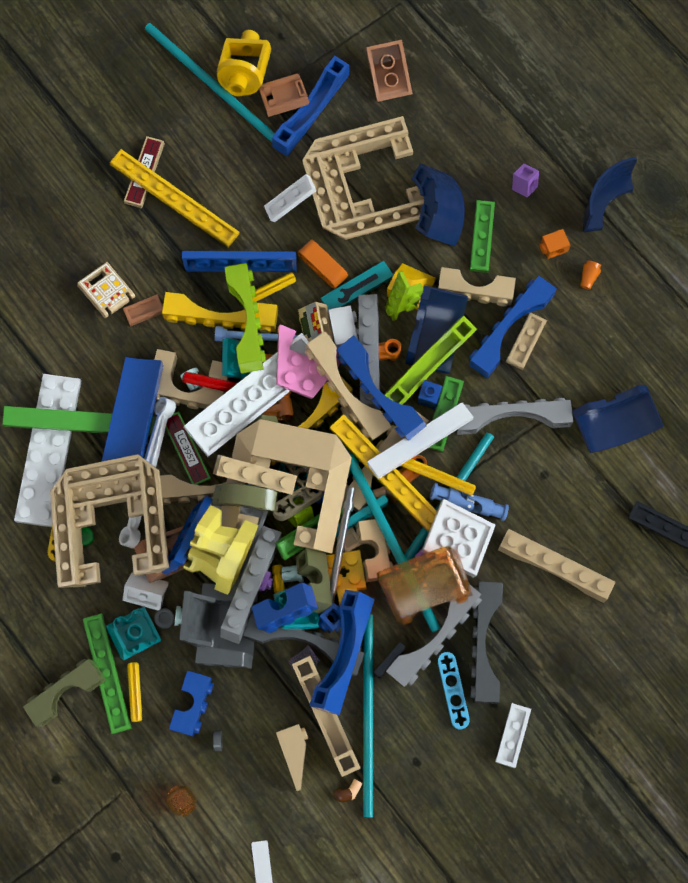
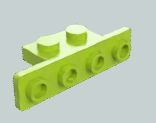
(402, 296)

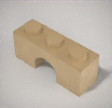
(370, 533)

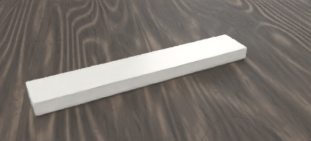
(431, 434)

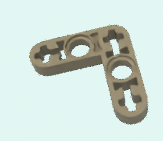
(303, 492)

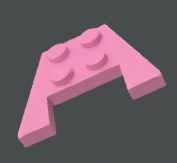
(296, 370)

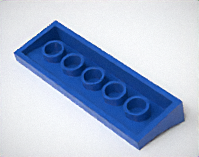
(256, 261)
(133, 408)

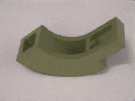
(244, 496)

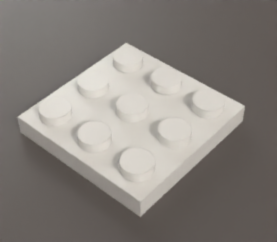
(461, 531)

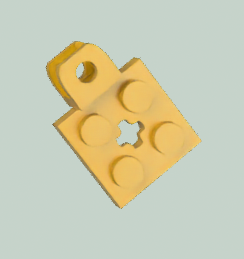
(354, 579)

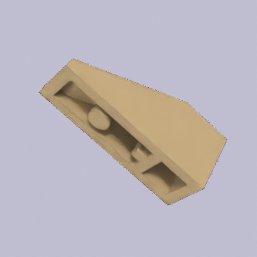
(294, 748)

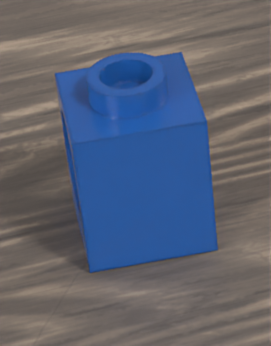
(429, 394)

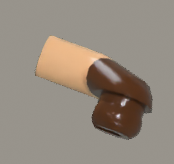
(383, 491)
(348, 794)

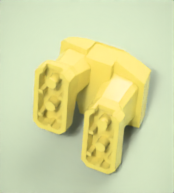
(219, 549)

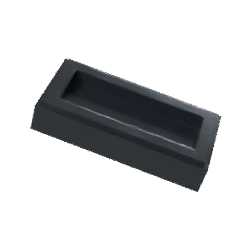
(397, 651)

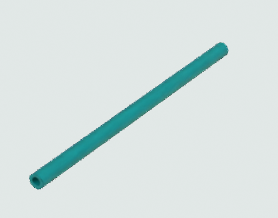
(208, 80)
(463, 475)
(386, 530)
(368, 719)

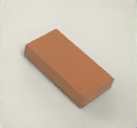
(143, 310)

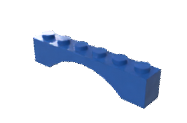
(295, 128)
(536, 297)
(404, 417)
(332, 689)

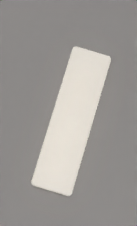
(261, 862)

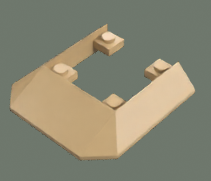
(336, 155)
(301, 447)
(99, 485)

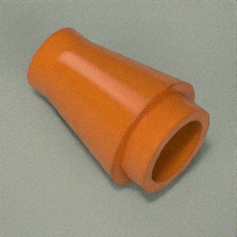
(590, 273)

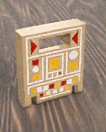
(108, 292)

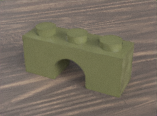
(314, 566)

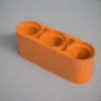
(322, 264)

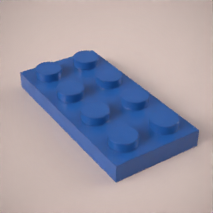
(178, 553)

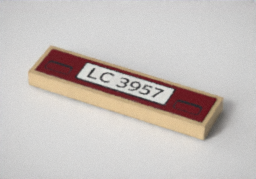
(149, 157)

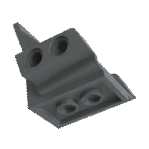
(202, 626)

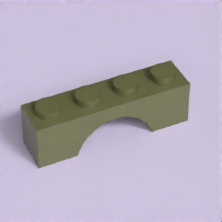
(43, 707)

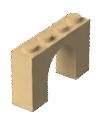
(193, 400)

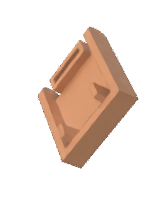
(287, 94)

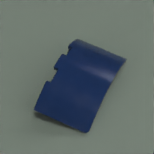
(610, 185)
(443, 205)
(435, 315)
(618, 420)

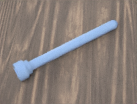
(221, 333)

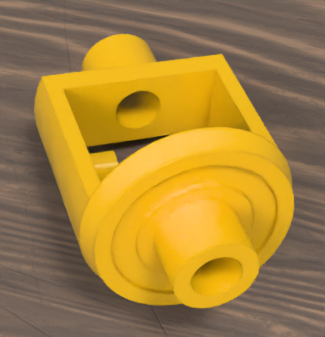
(238, 75)

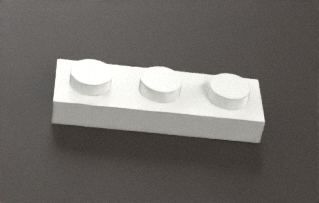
(290, 198)
(513, 735)

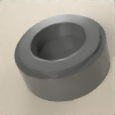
(164, 618)
(217, 741)

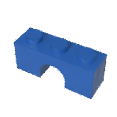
(299, 604)
(188, 721)

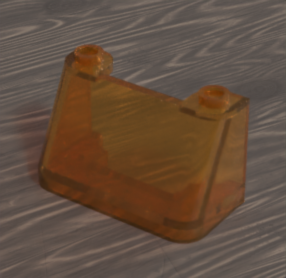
(424, 583)

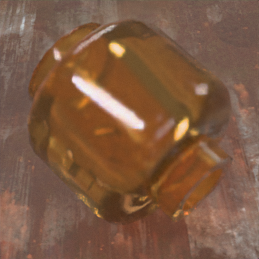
(181, 800)

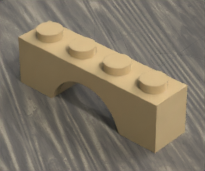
(499, 291)
(255, 474)

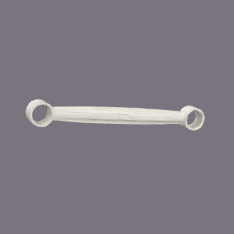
(163, 409)

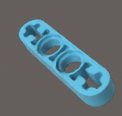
(455, 690)

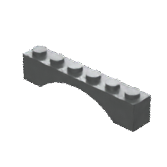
(316, 639)
(486, 685)

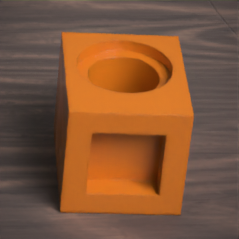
(554, 244)

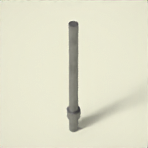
(347, 507)

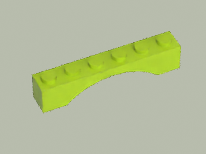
(248, 350)
(430, 360)

